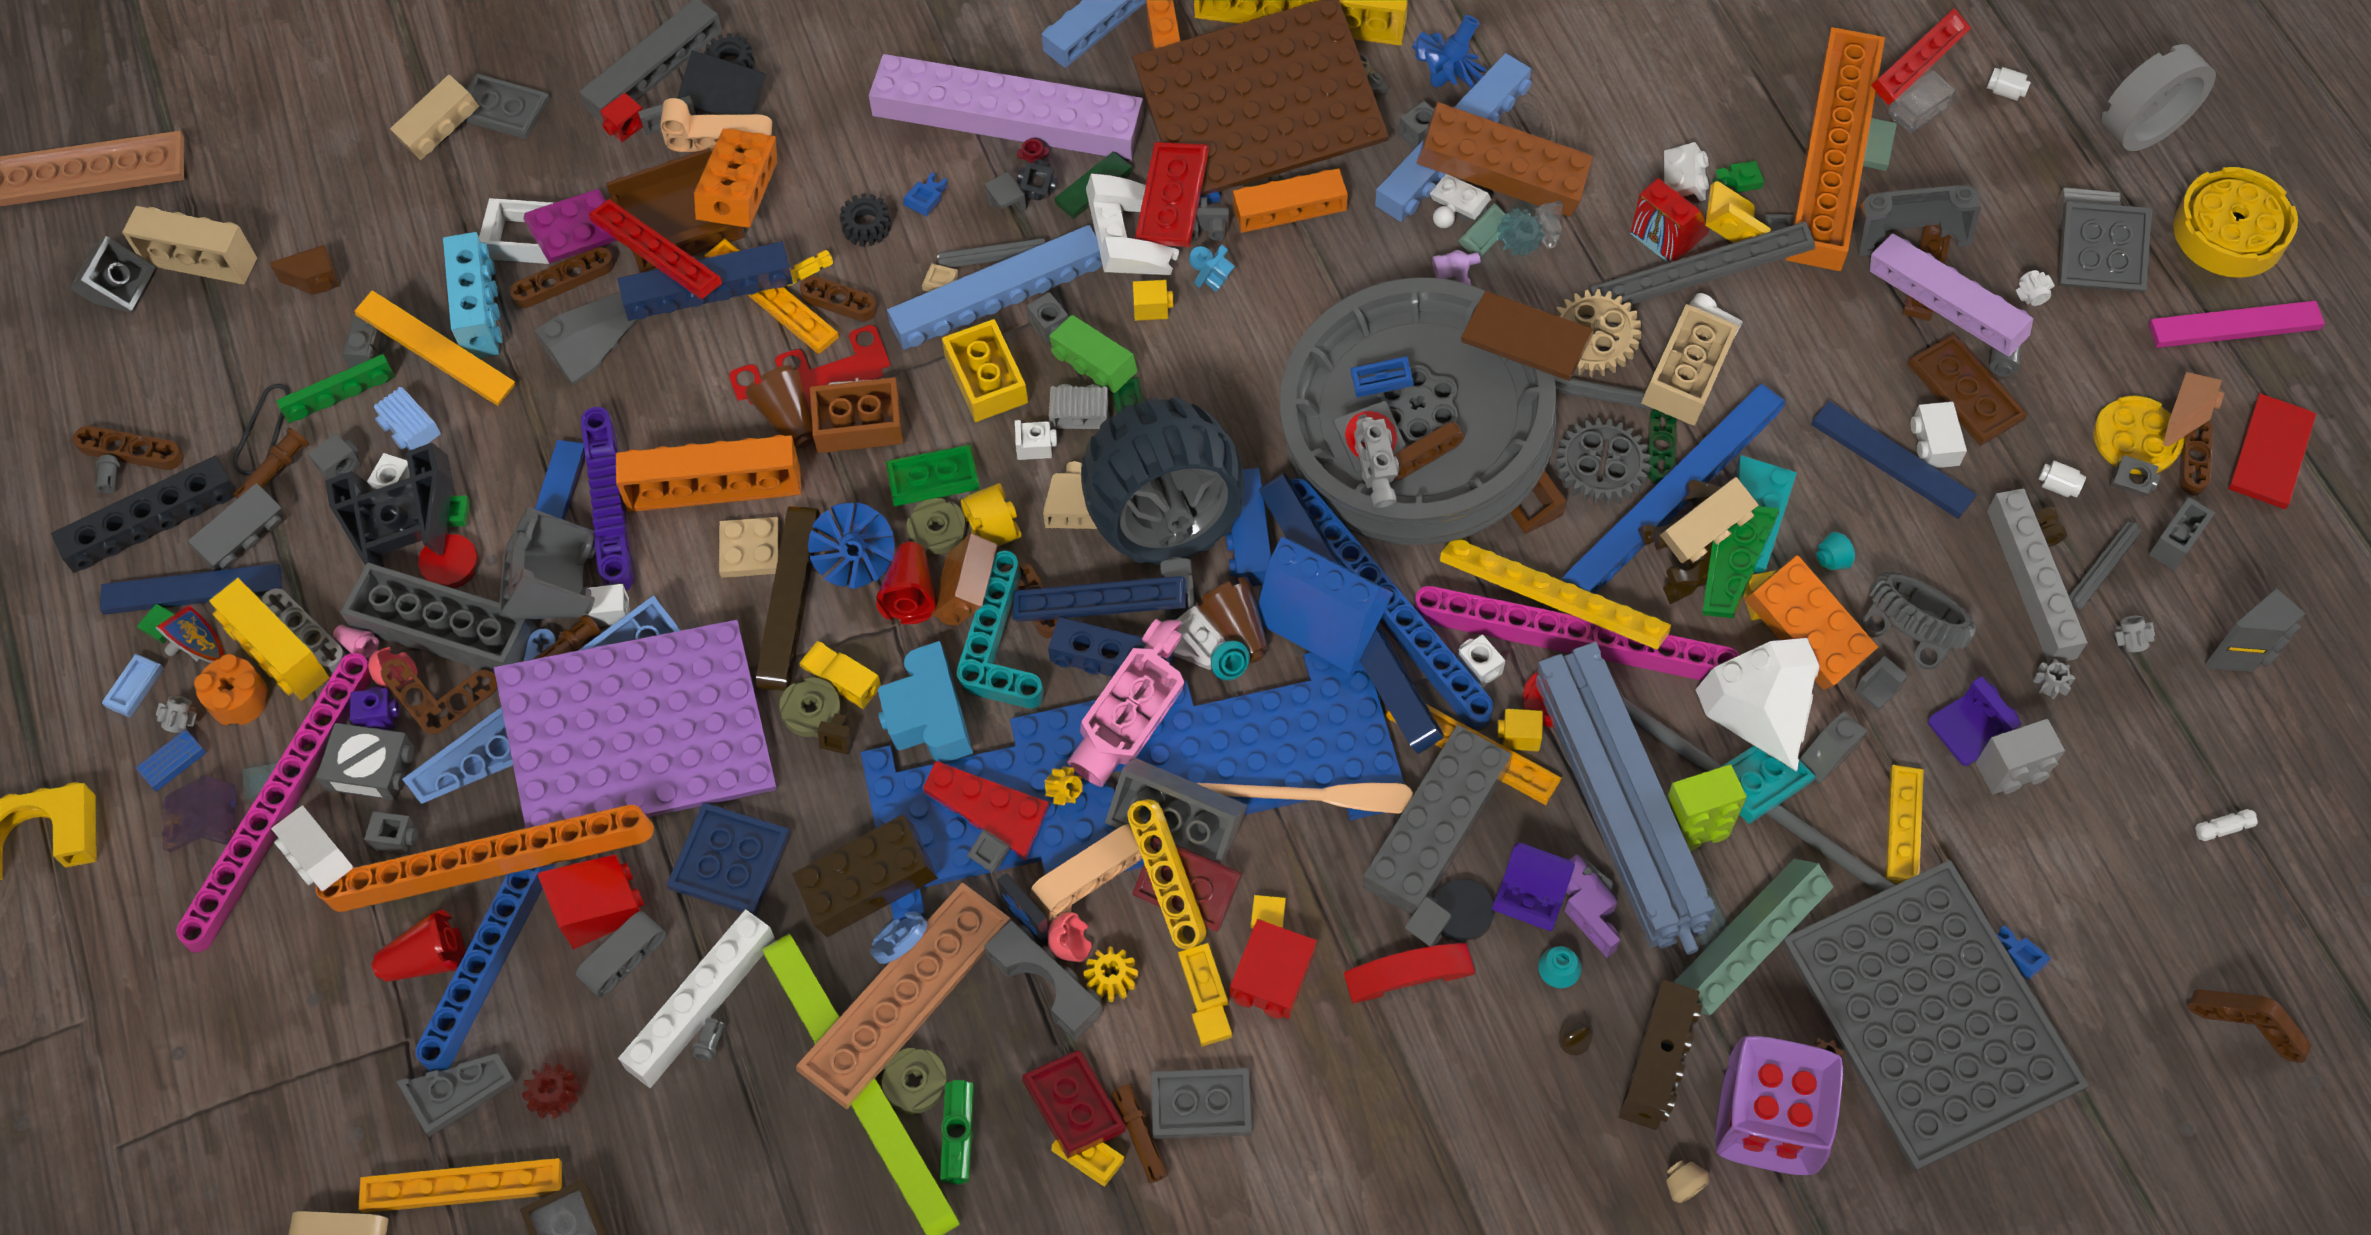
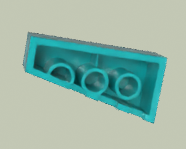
(1769, 488)

